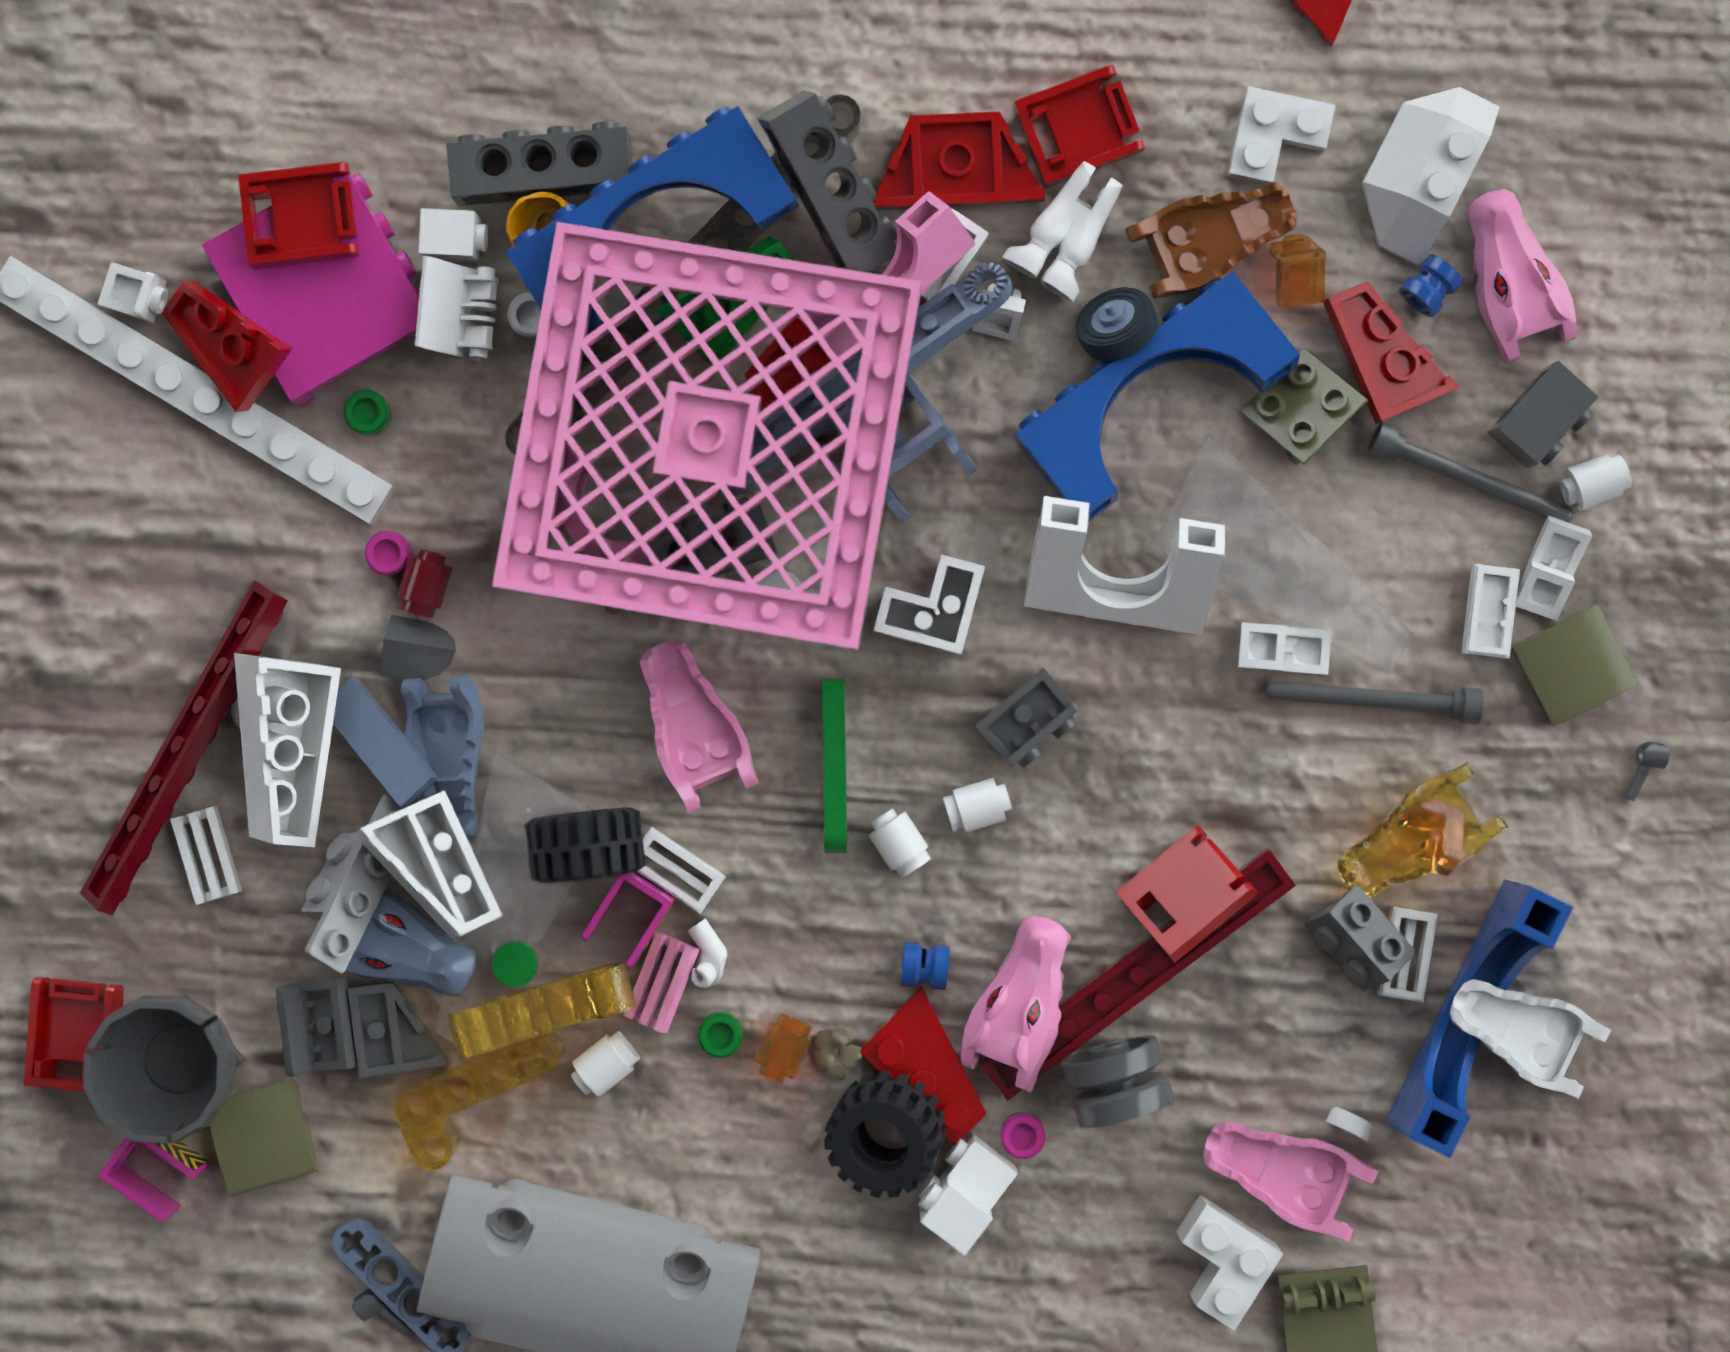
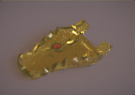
(1397, 852)

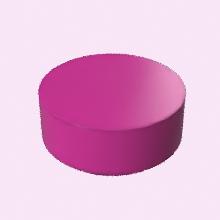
(387, 553)
(1022, 1135)

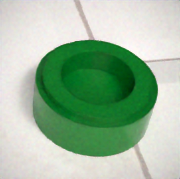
(367, 412)
(515, 963)
(720, 1034)

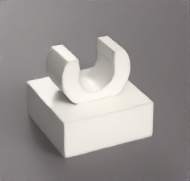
(1005, 320)

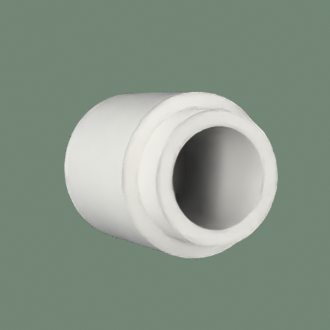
(1595, 481)
(977, 805)
(899, 842)
(604, 1064)

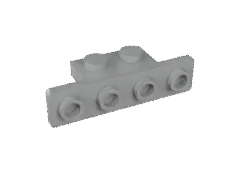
(345, 895)

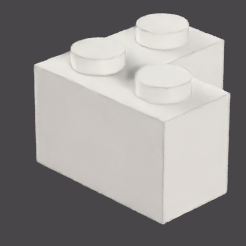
(937, 620)
(962, 1198)
(1237, 1256)

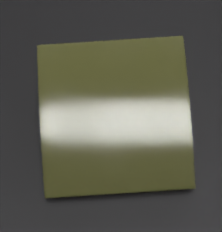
(1575, 664)
(263, 1138)

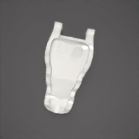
(1526, 1031)

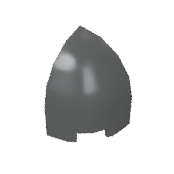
(415, 649)

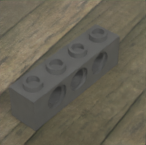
(786, 130)
(472, 153)
(707, 553)

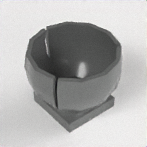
(160, 1069)

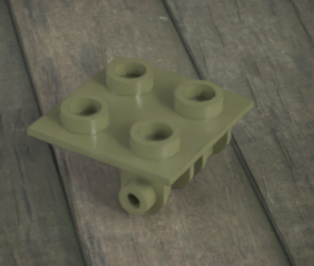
(1304, 408)
(1328, 1310)

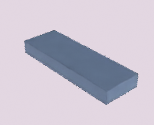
(381, 744)

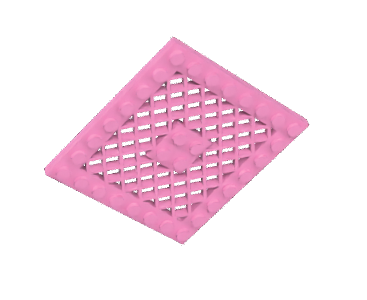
(706, 434)

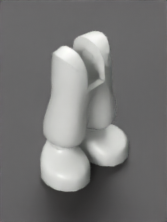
(1069, 227)

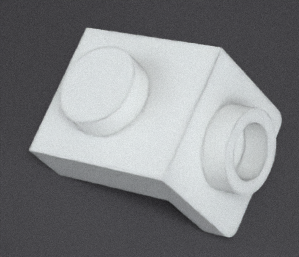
(133, 292)

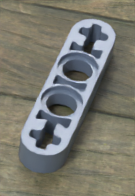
(394, 1293)

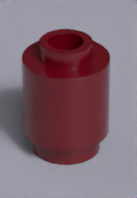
(424, 583)

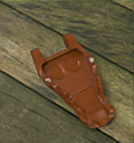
(1207, 236)

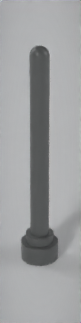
(1390, 444)
(1463, 704)

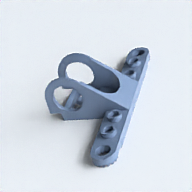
(936, 325)

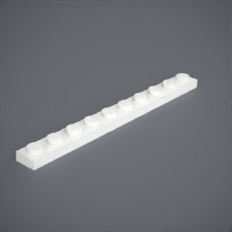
(192, 391)

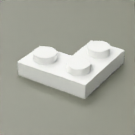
(1275, 120)

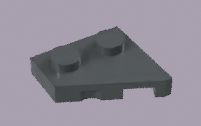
(390, 1032)

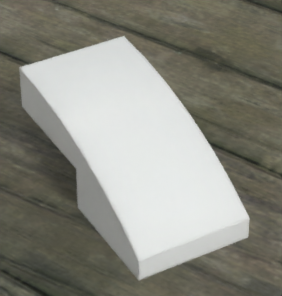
(1552, 568)
(1282, 649)

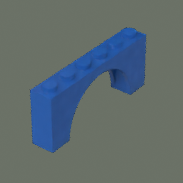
(717, 158)
(1217, 327)
(1434, 1093)

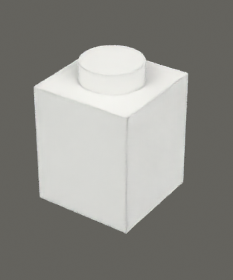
(452, 235)

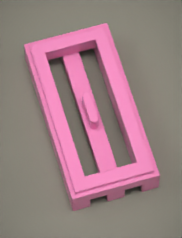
(661, 981)

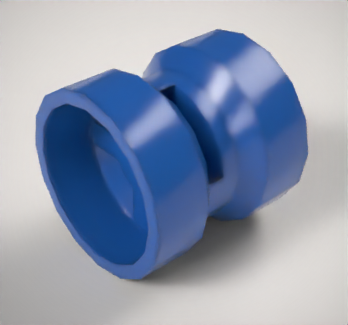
(1430, 286)
(935, 969)

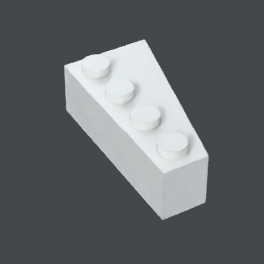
(285, 744)

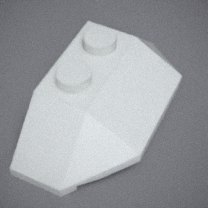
(1425, 168)

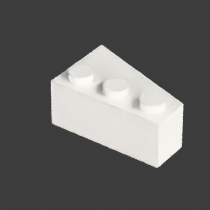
(433, 863)

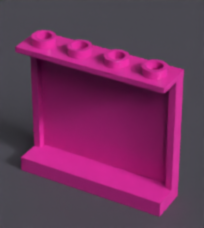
(325, 310)

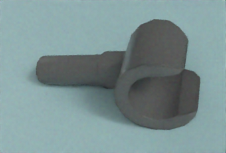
(1648, 755)
(369, 1304)

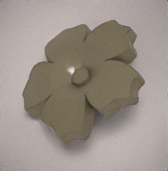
(835, 1052)

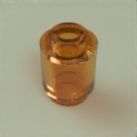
(783, 1048)

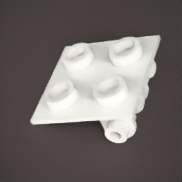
(454, 309)

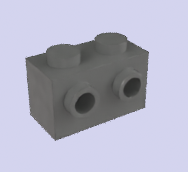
(1544, 415)

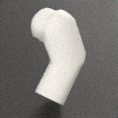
(711, 955)

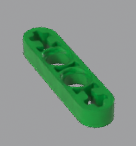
(834, 765)

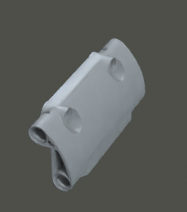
(582, 1273)

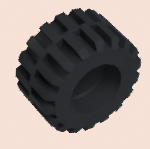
(585, 845)
(867, 1161)

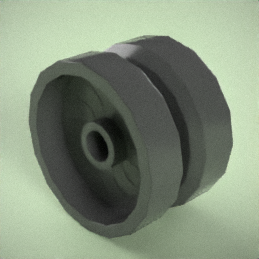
(1117, 1081)

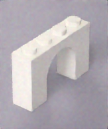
(1168, 599)

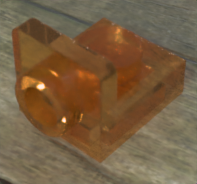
(1298, 271)
(1444, 835)

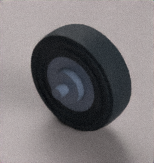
(1116, 324)

